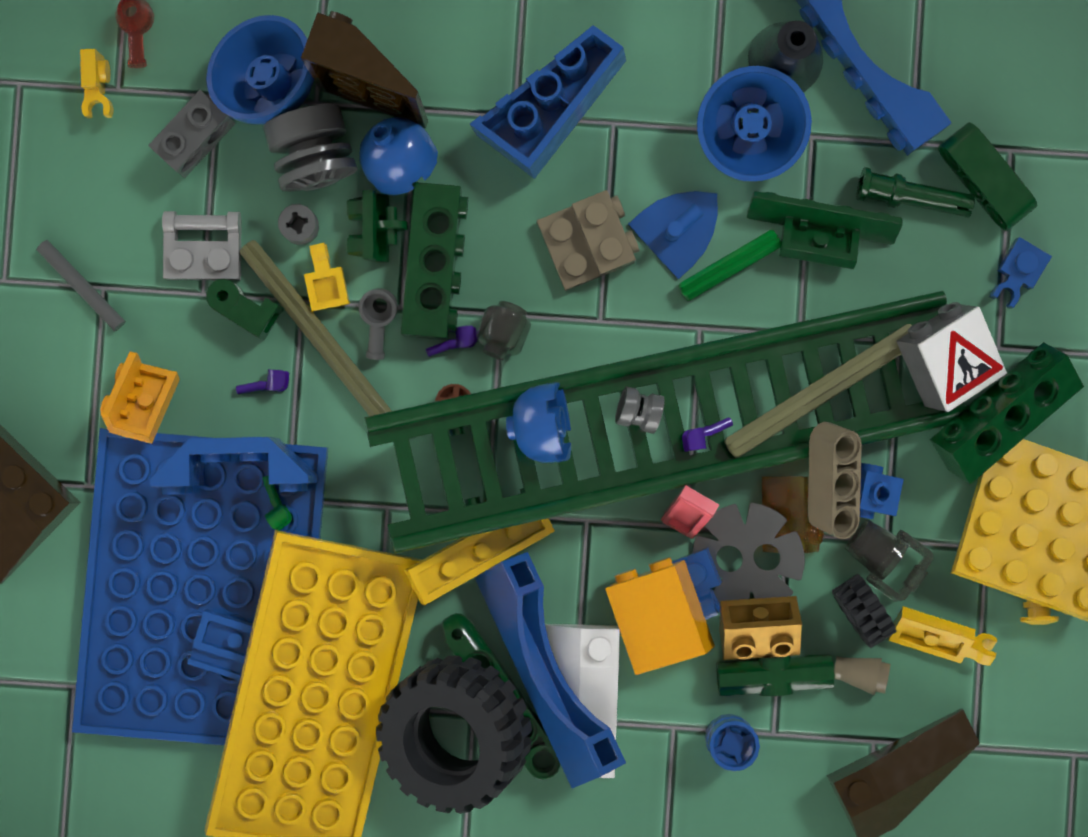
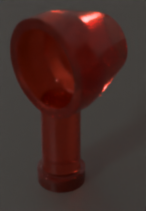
(135, 27)

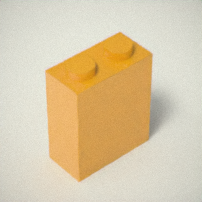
(659, 615)

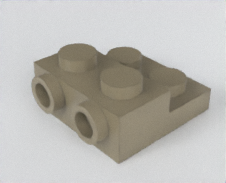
(588, 239)

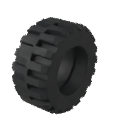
(420, 760)

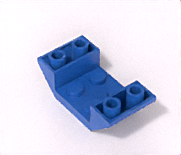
(187, 463)

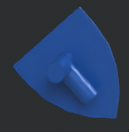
(678, 228)

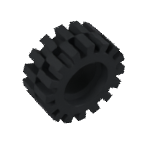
(864, 611)

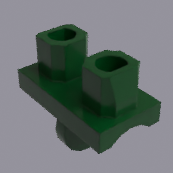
(378, 226)

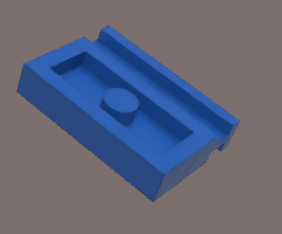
(220, 644)

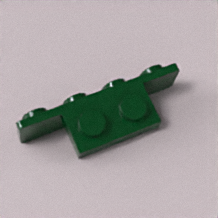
(822, 230)

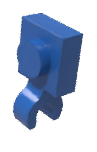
(704, 578)

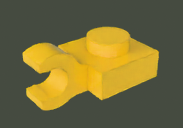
(94, 75)
(326, 285)

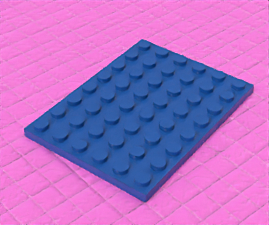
(154, 574)

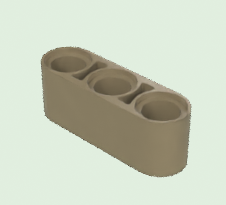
(834, 480)

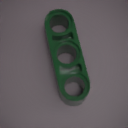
(987, 176)

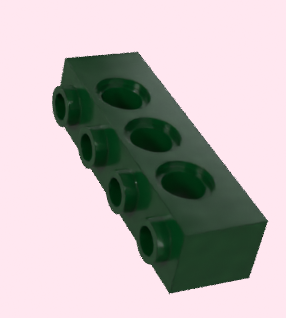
(428, 202)
(1007, 412)

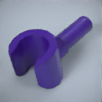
(464, 339)
(276, 381)
(695, 438)

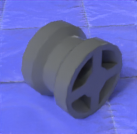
(301, 231)

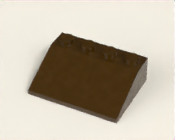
(355, 70)
(30, 504)

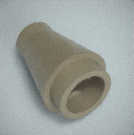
(864, 673)

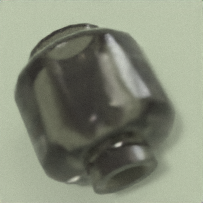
(503, 330)

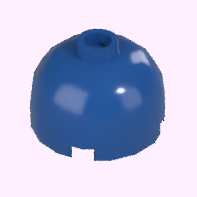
(397, 155)
(541, 424)

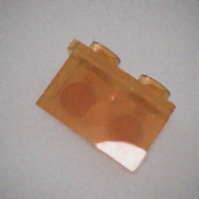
(790, 498)

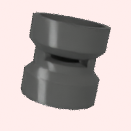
(639, 410)

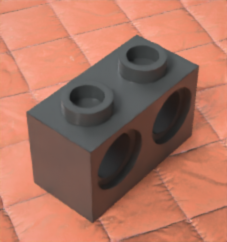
(191, 134)

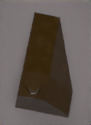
(894, 780)

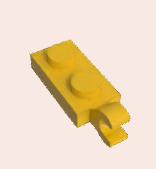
(942, 637)

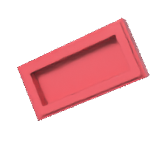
(689, 512)

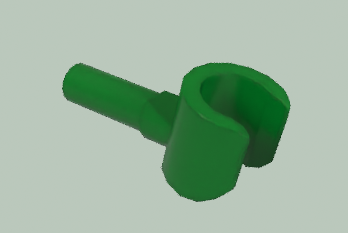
(279, 515)

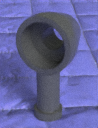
(377, 319)

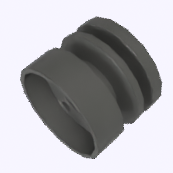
(308, 140)

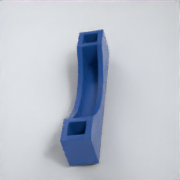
(906, 111)
(578, 738)

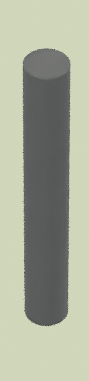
(80, 285)

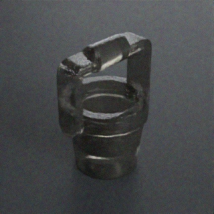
(882, 551)

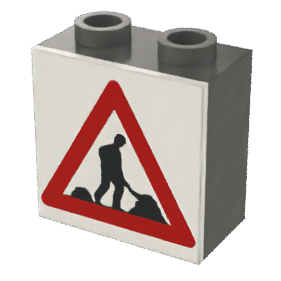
(951, 356)

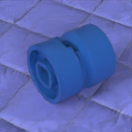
(732, 742)

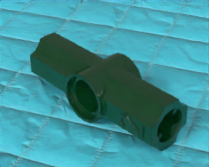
(775, 675)

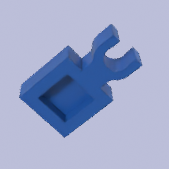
(1021, 267)

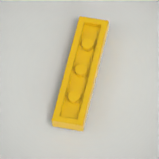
(471, 557)

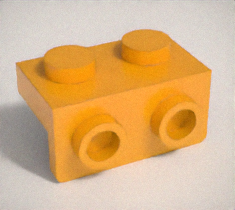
(138, 399)

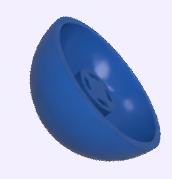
(259, 70)
(769, 139)

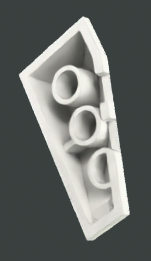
(590, 666)

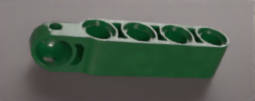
(473, 644)

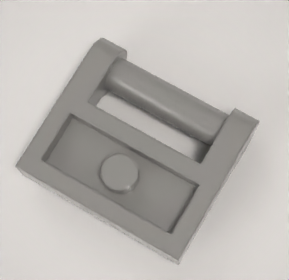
(201, 258)

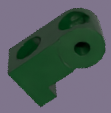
(231, 302)

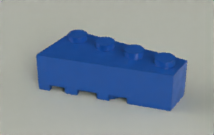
(548, 106)

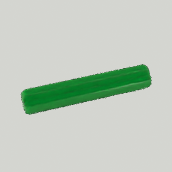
(729, 265)

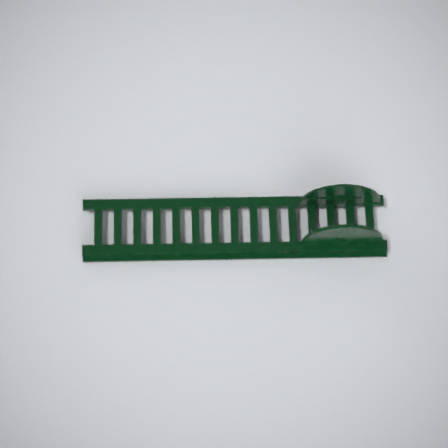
(648, 477)

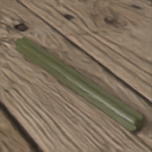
(313, 329)
(815, 394)

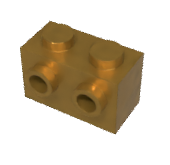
(760, 628)

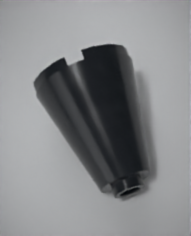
(789, 49)

